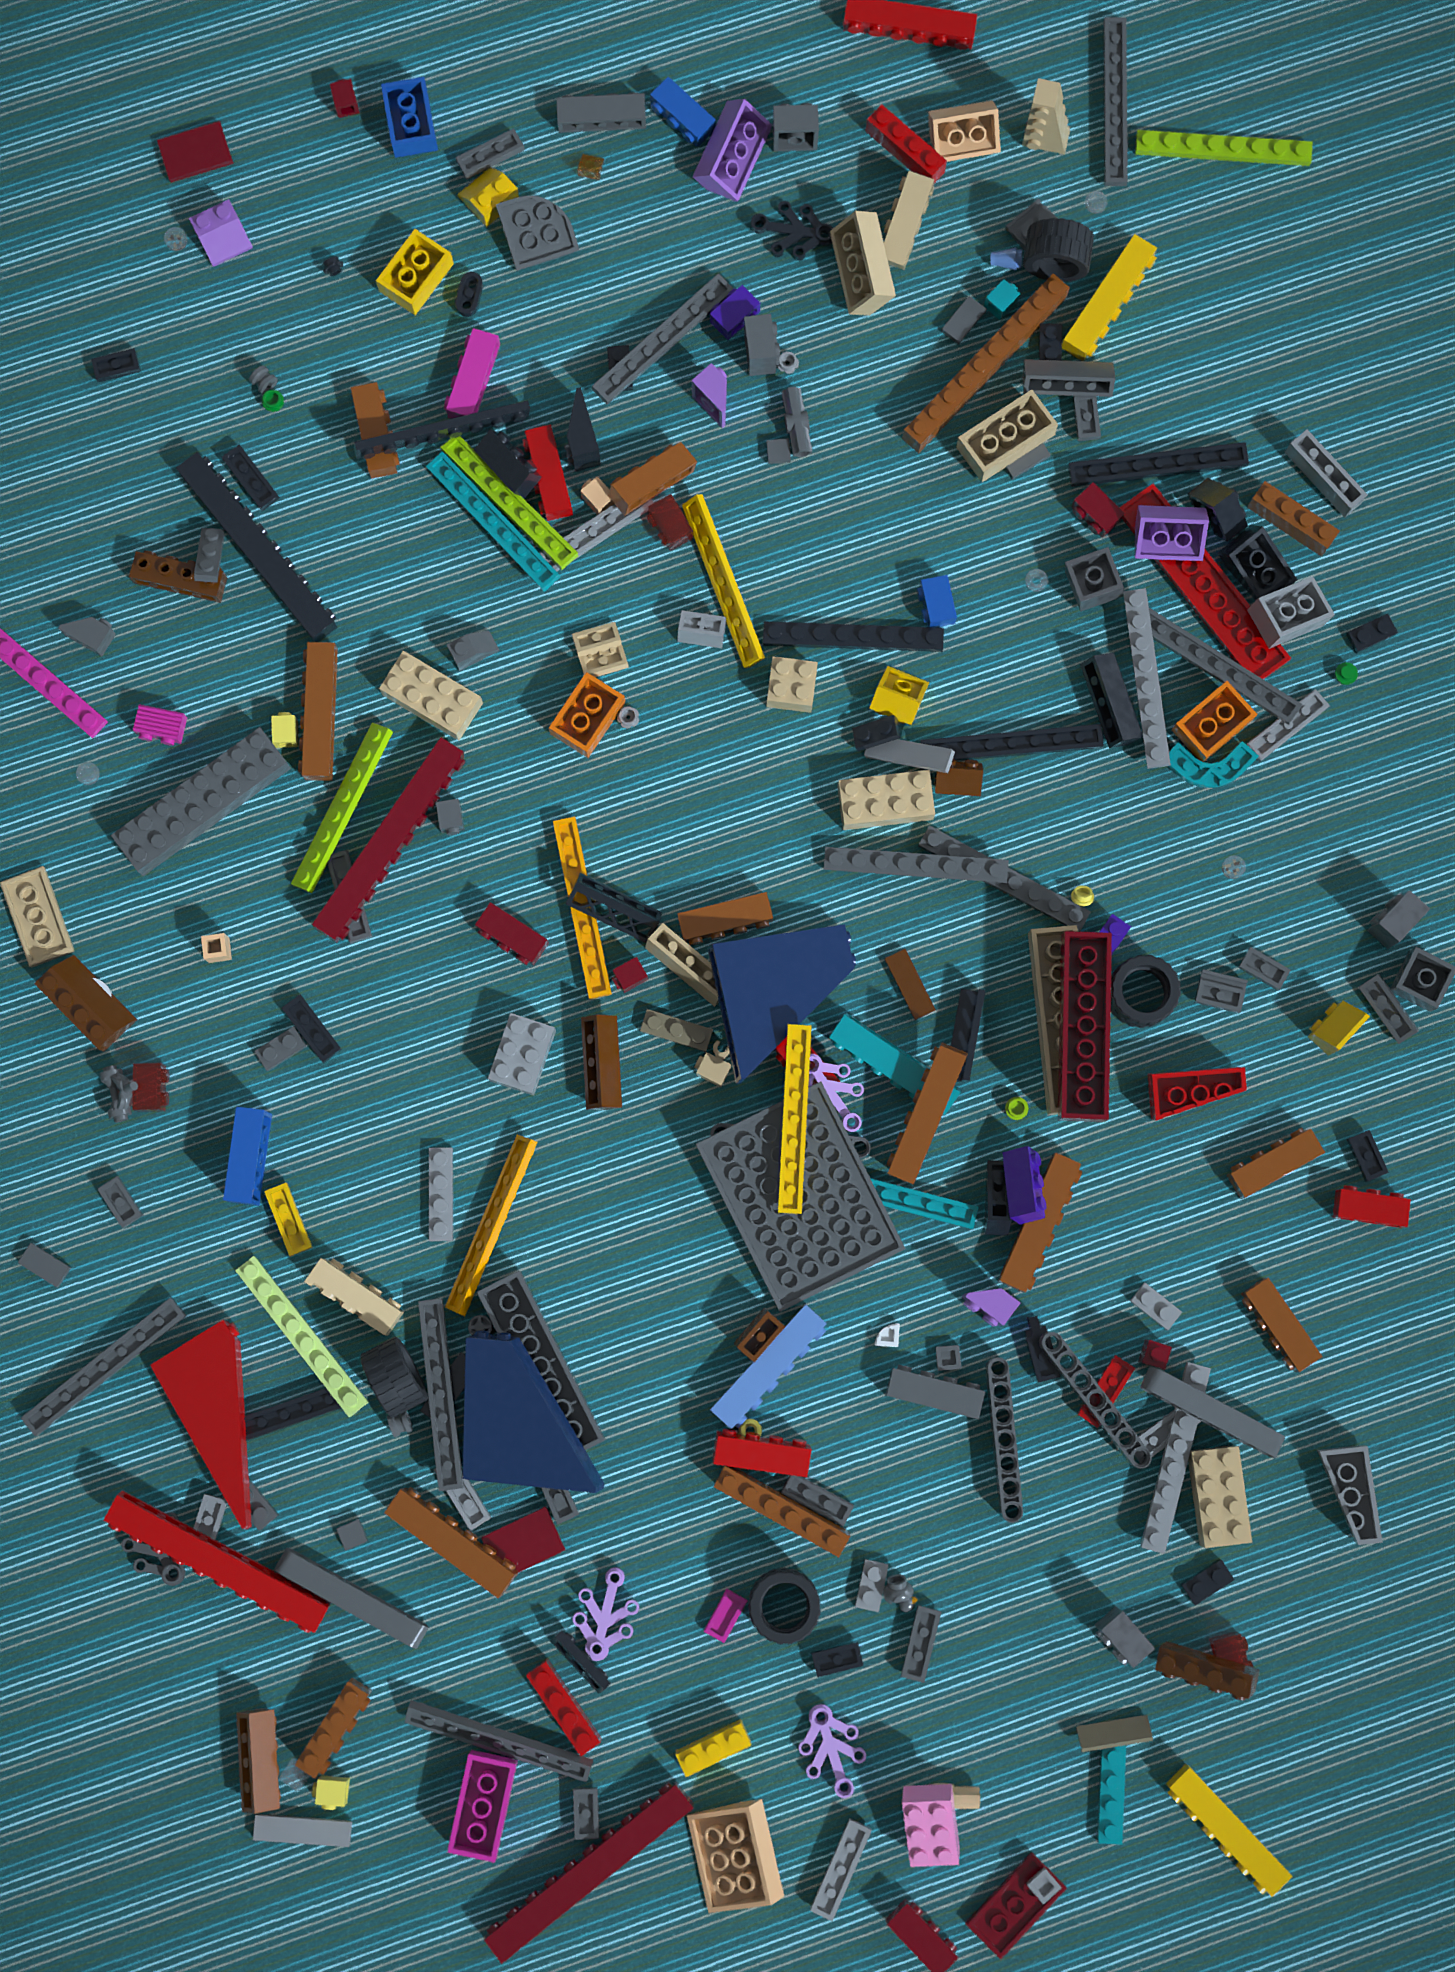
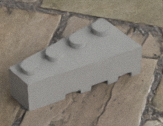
(1354, 1488)

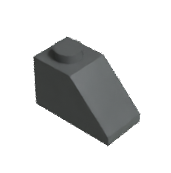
(90, 633)
(472, 648)

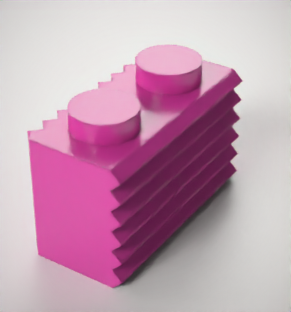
(159, 724)

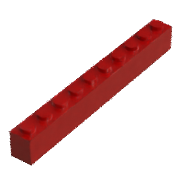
(217, 1562)

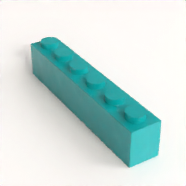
(882, 1056)

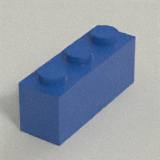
(682, 112)

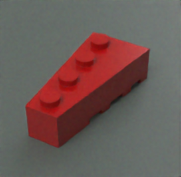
(1183, 1090)

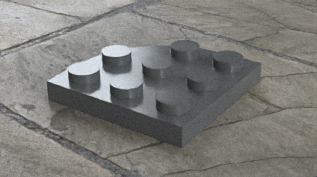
(536, 230)

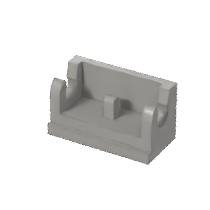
(701, 629)

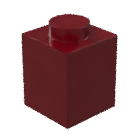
(344, 98)
(629, 975)
(1154, 1354)

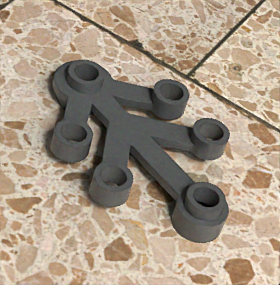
(168, 1564)

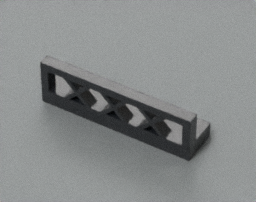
(620, 902)
(967, 1027)

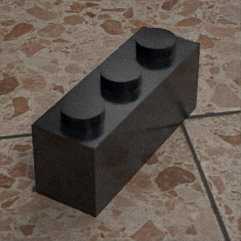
(508, 462)

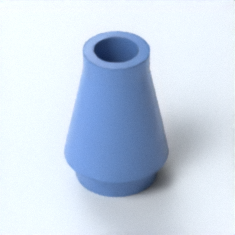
(1008, 258)

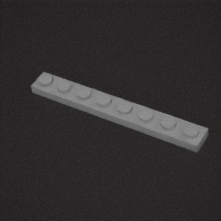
(1146, 678)
(1173, 1467)

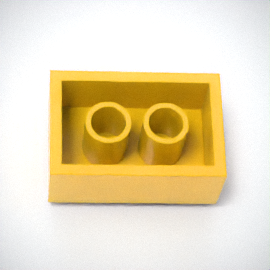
(414, 272)

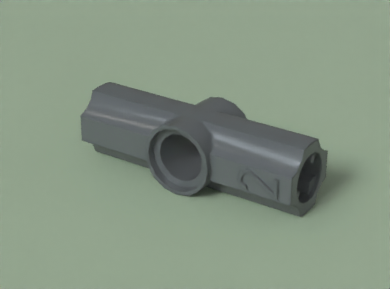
(796, 422)

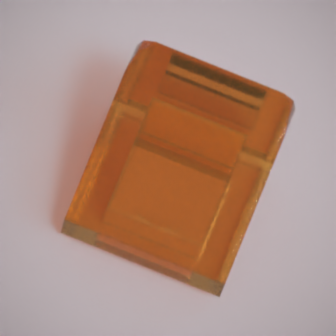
(590, 167)

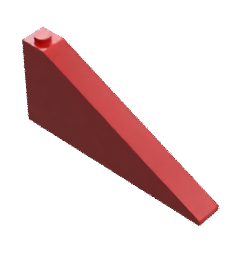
(208, 1395)

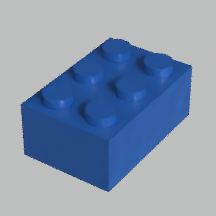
(409, 117)

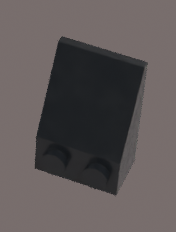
(582, 445)
(1257, 562)

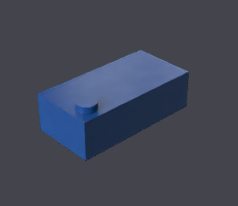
(247, 1156)

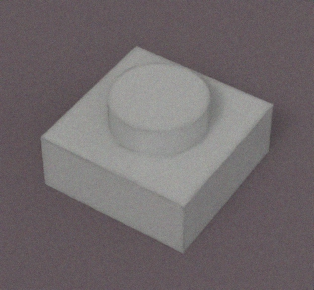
(1043, 1885)

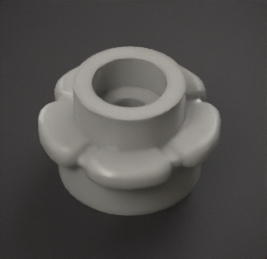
(790, 357)
(628, 711)

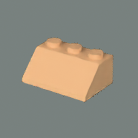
(965, 130)

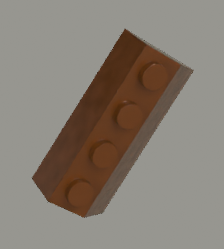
(85, 1002)

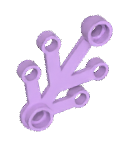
(833, 1086)
(604, 1618)
(830, 1746)

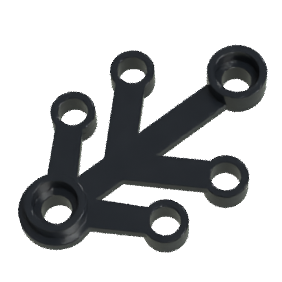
(796, 230)

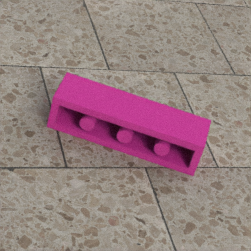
(473, 374)

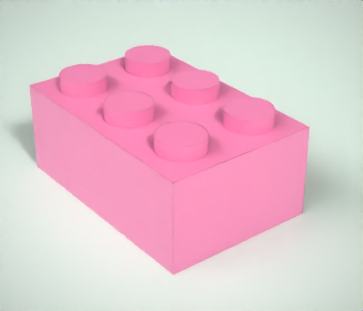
(931, 1825)

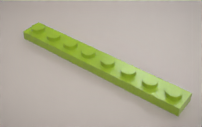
(1223, 148)
(512, 505)
(342, 807)

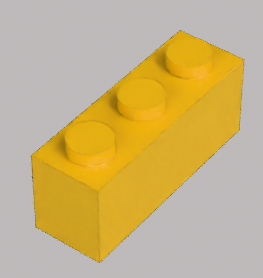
(713, 1748)

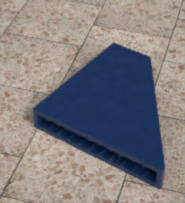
(775, 984)
(515, 1423)

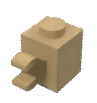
(713, 1067)

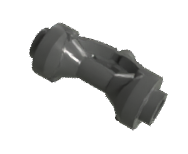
(121, 1099)

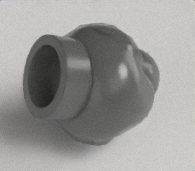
(899, 1592)

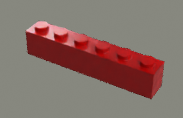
(911, 23)

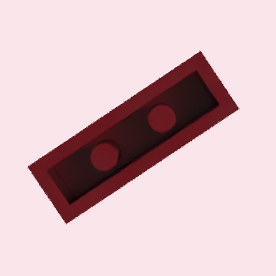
(511, 934)
(922, 1936)

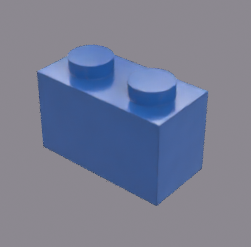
(937, 602)

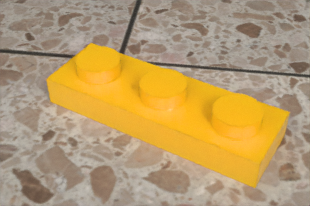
(288, 1219)

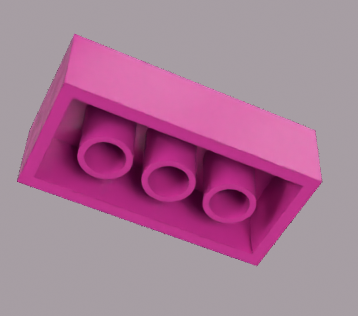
(482, 1806)

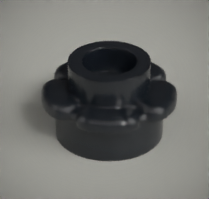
(332, 266)

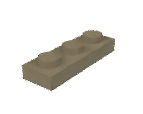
(676, 1030)

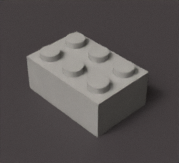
(1290, 612)
(522, 1054)

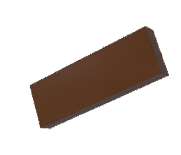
(910, 984)

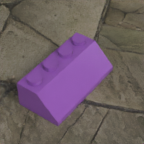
(732, 149)

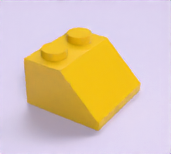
(486, 192)
(899, 695)
(1337, 1026)

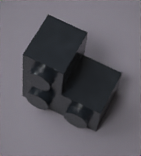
(1222, 507)

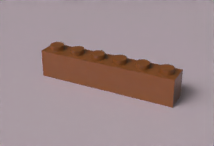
(319, 711)
(927, 1112)
(1037, 1234)
(782, 1510)
(451, 1541)

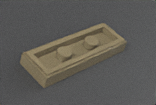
(1114, 1733)

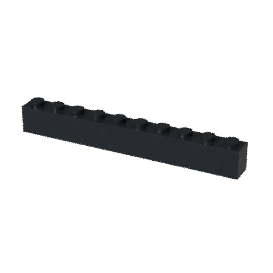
(256, 547)

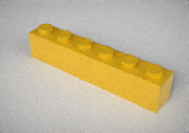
(1109, 297)
(1229, 1830)

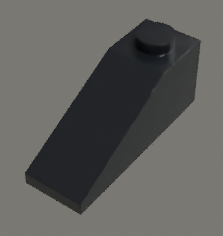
(996, 1200)

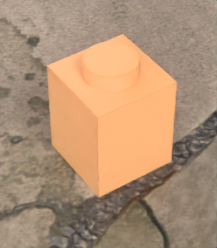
(595, 494)
(216, 948)

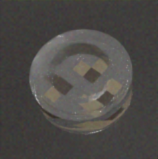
(175, 239)
(1233, 867)

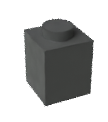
(450, 817)

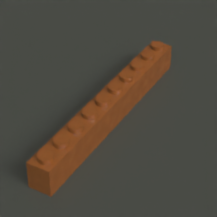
(985, 363)

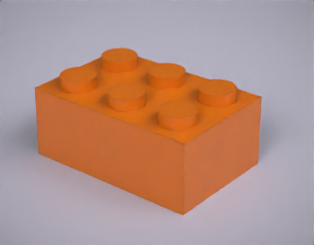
(587, 715)
(1214, 722)

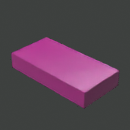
(725, 1615)

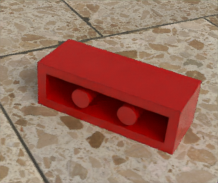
(1371, 1207)

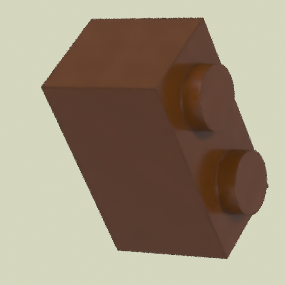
(962, 779)
(759, 1335)

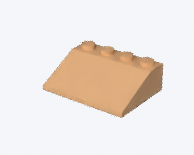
(735, 1856)

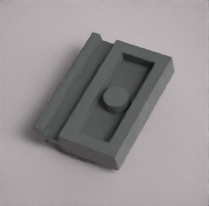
(1019, 226)
(1221, 991)

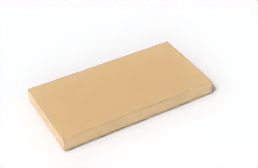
(37, 916)

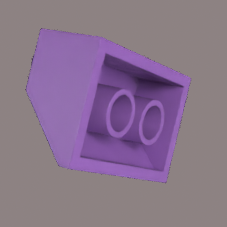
(1170, 533)

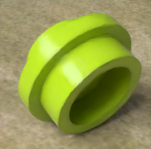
(1016, 1108)

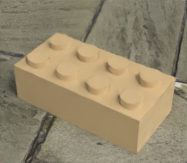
(862, 263)
(1006, 435)
(431, 695)
(886, 800)
(1219, 1496)

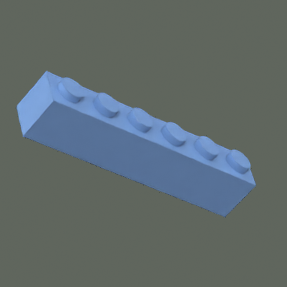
(773, 1362)

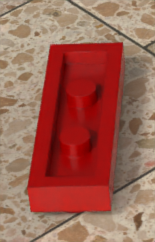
(1111, 1382)

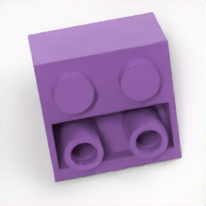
(994, 1304)

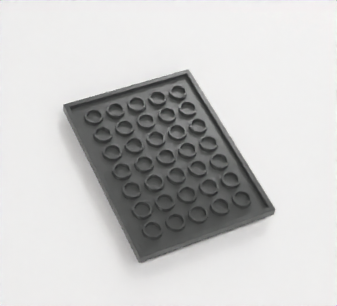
(841, 1216)

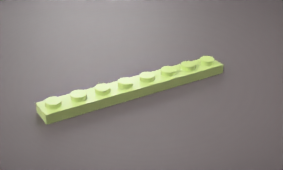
(302, 1336)

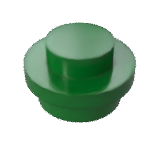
(272, 400)
(1346, 673)

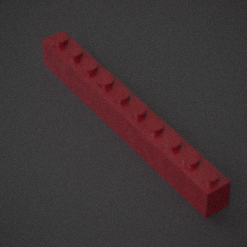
(389, 840)
(588, 1872)

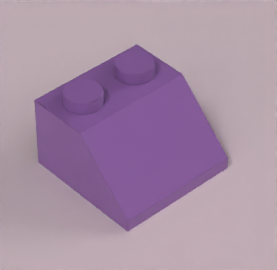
(221, 233)
(710, 392)

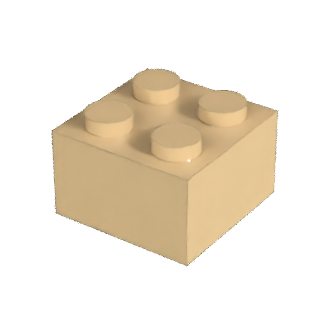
(792, 684)

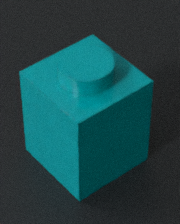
(1002, 299)

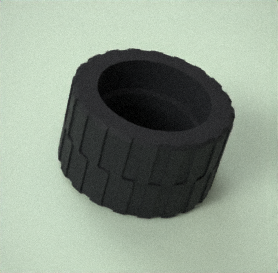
(1058, 248)
(1165, 975)
(393, 1377)
(792, 1634)

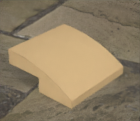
(600, 650)

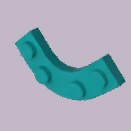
(1213, 774)

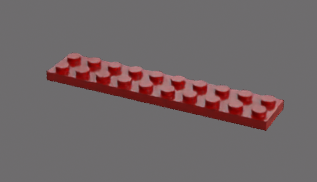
(1214, 600)

